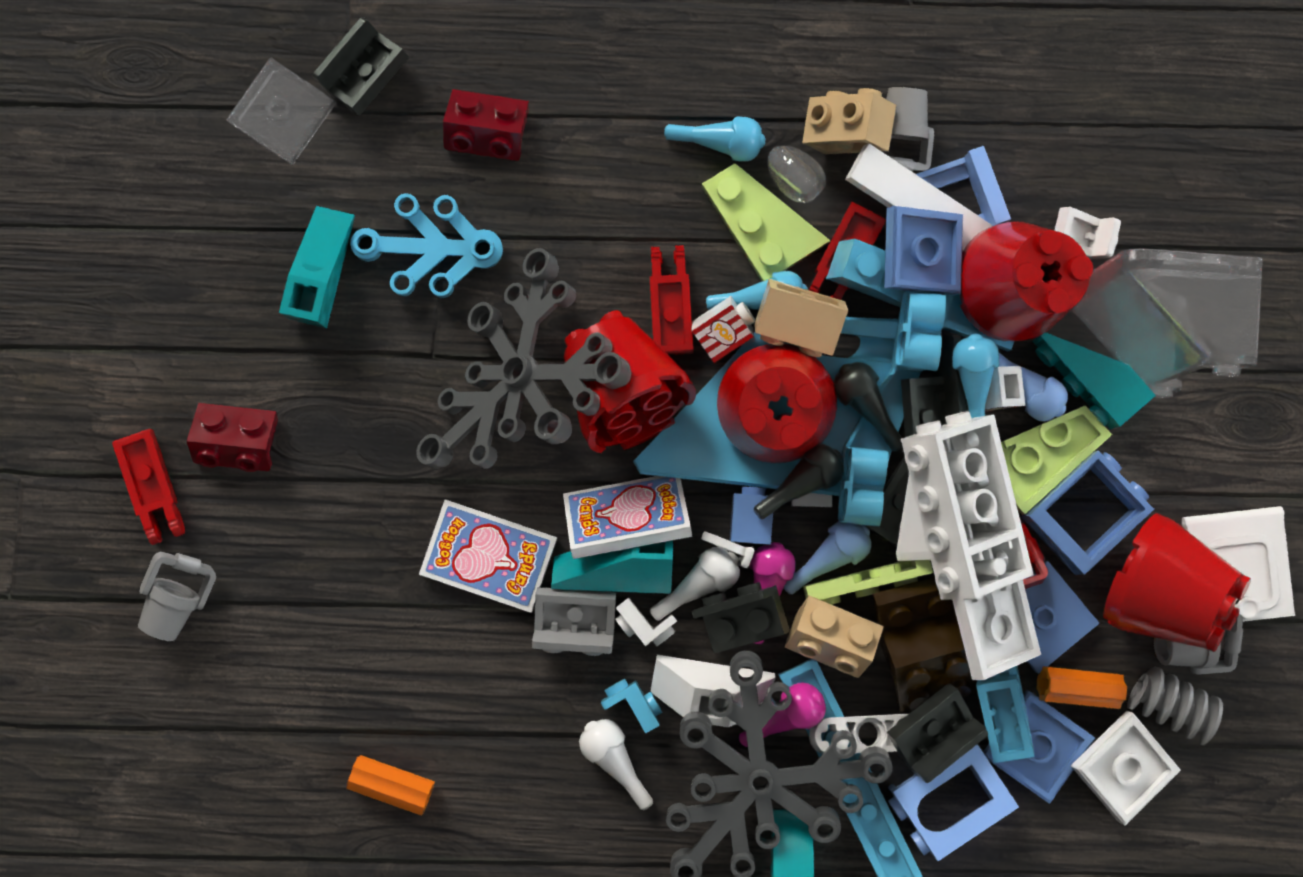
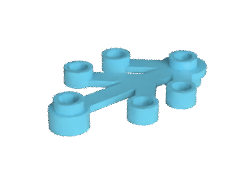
(432, 247)

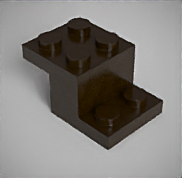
(921, 643)

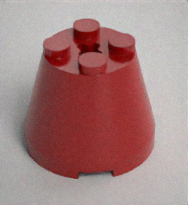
(1021, 280)
(764, 377)
(649, 398)
(1175, 588)

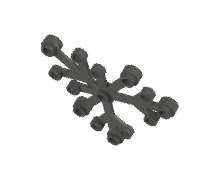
(521, 373)
(730, 815)

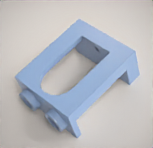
(982, 179)
(941, 843)

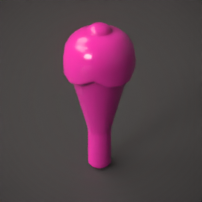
(772, 567)
(804, 712)

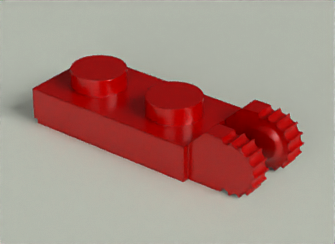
(856, 224)
(671, 305)
(148, 483)

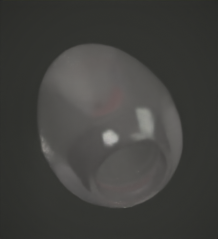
(796, 173)

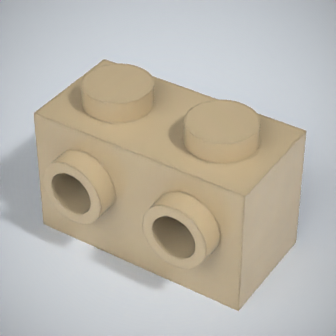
(849, 121)
(800, 318)
(834, 637)

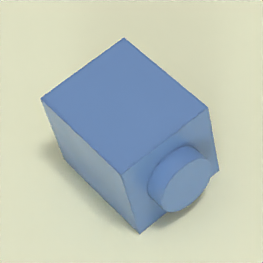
(745, 524)

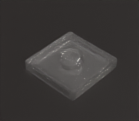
(281, 111)

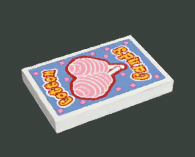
(626, 515)
(488, 555)

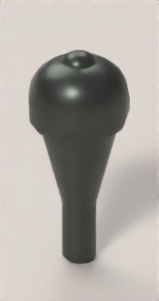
(858, 387)
(816, 470)

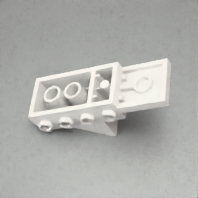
(969, 526)

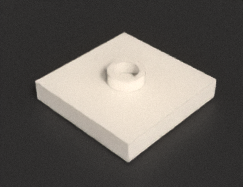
(1125, 767)

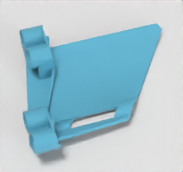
(892, 347)

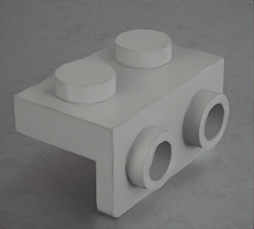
(574, 621)

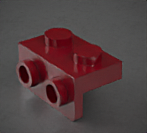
(485, 124)
(232, 437)

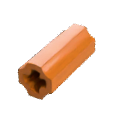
(1081, 687)
(390, 785)

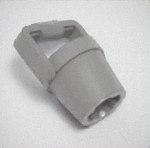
(912, 124)
(170, 602)
(1201, 659)

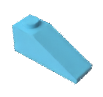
(863, 269)

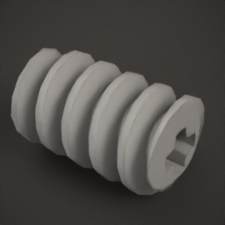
(1178, 702)

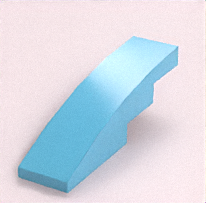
(1005, 716)

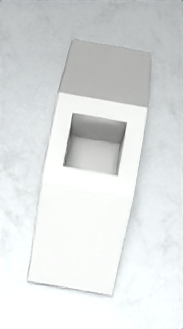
(688, 684)

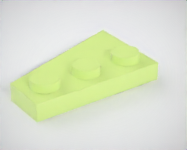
(761, 223)
(1049, 453)
(867, 581)

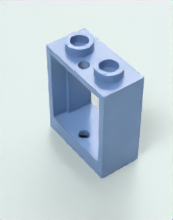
(1058, 540)

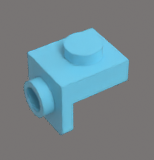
(644, 706)

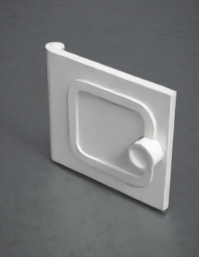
(1257, 548)

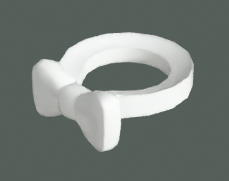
(745, 553)

